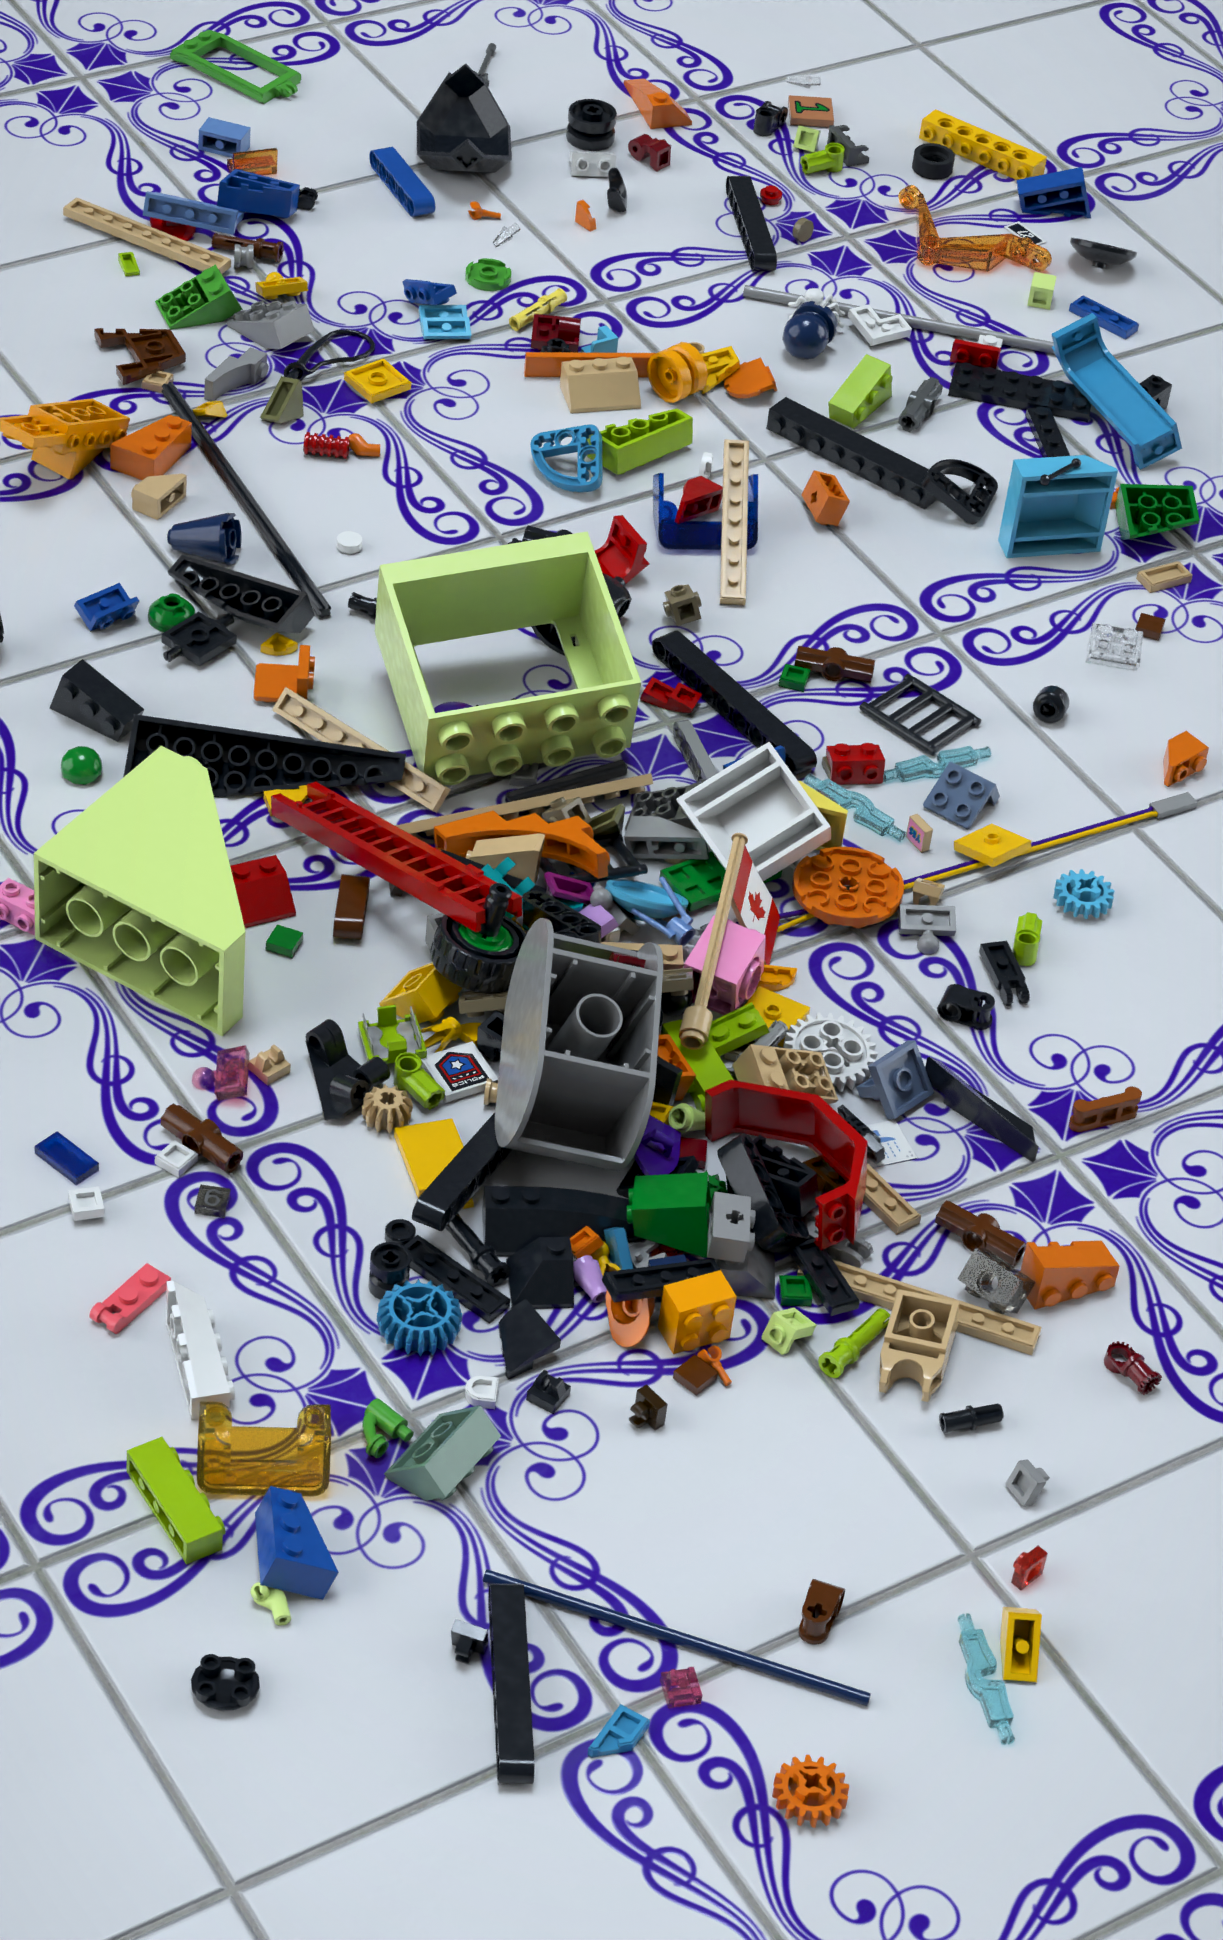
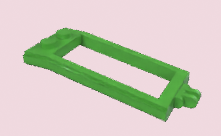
(192, 50)

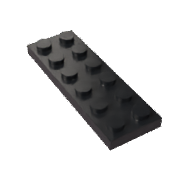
(1018, 391)

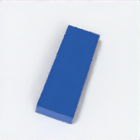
(1107, 318)

